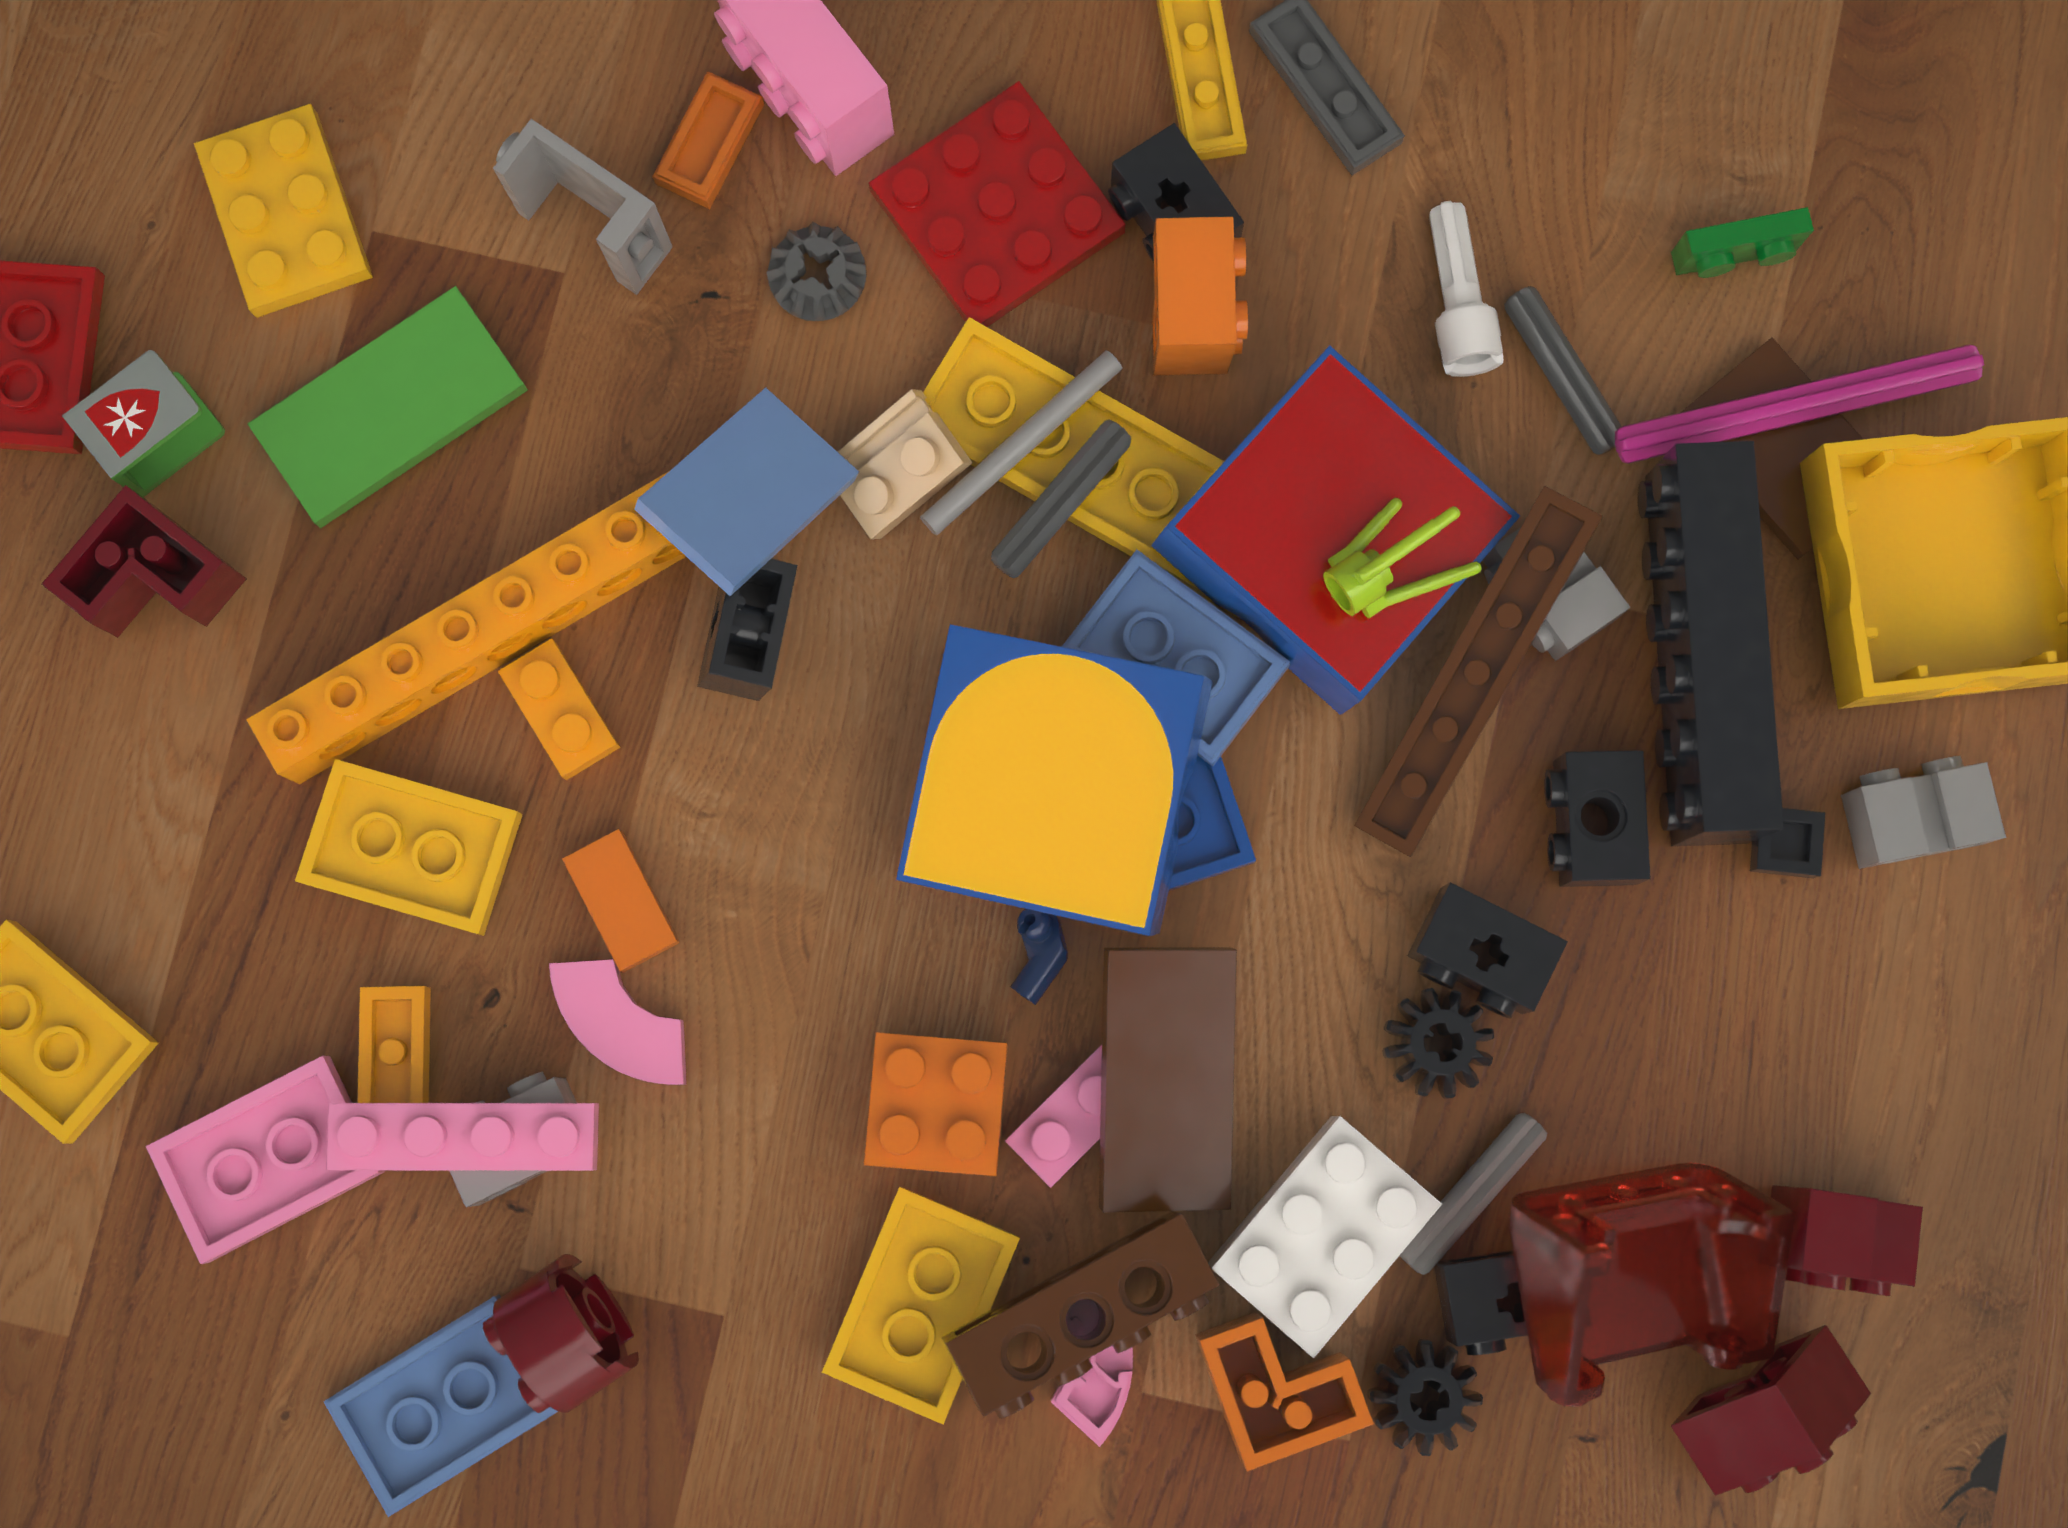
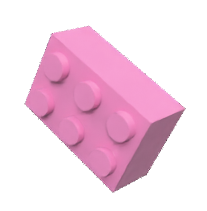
(811, 75)

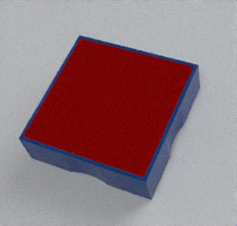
(1300, 495)

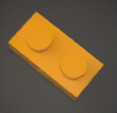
(559, 709)
(394, 1044)

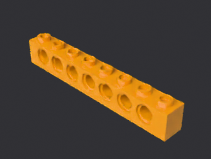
(462, 640)

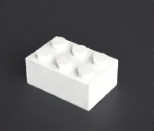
(1324, 1234)

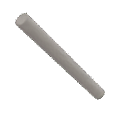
(1021, 442)

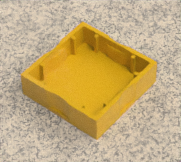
(1942, 561)

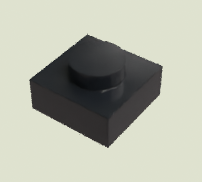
(1793, 850)

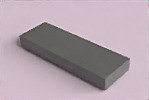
(1326, 84)

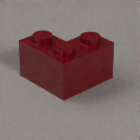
(130, 558)
(1851, 1238)
(1775, 1415)

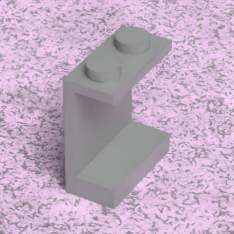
(634, 237)

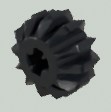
(1447, 1022)
(1439, 1414)

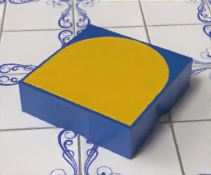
(1054, 779)

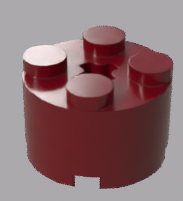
(561, 1336)

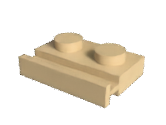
(900, 464)

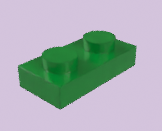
(1763, 238)

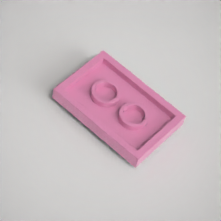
(255, 1161)

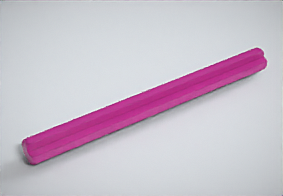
(1800, 403)

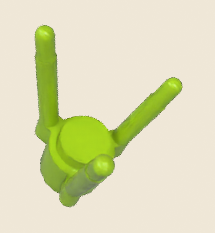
(1360, 579)

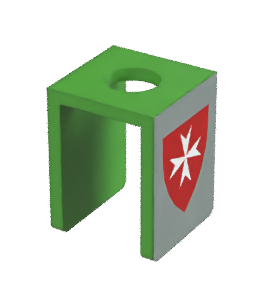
(144, 424)

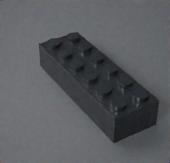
(1711, 646)

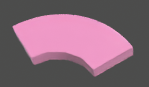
(615, 1026)
(1100, 1394)

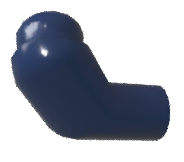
(1045, 952)

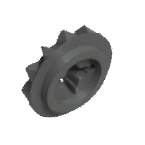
(810, 298)

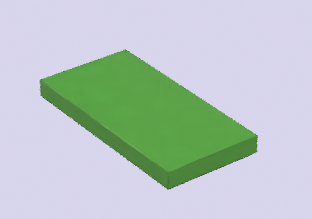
(387, 407)

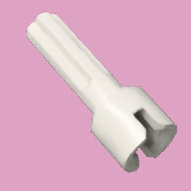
(1467, 328)

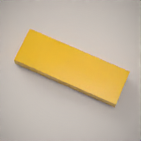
(1202, 77)

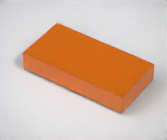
(708, 140)
(620, 900)

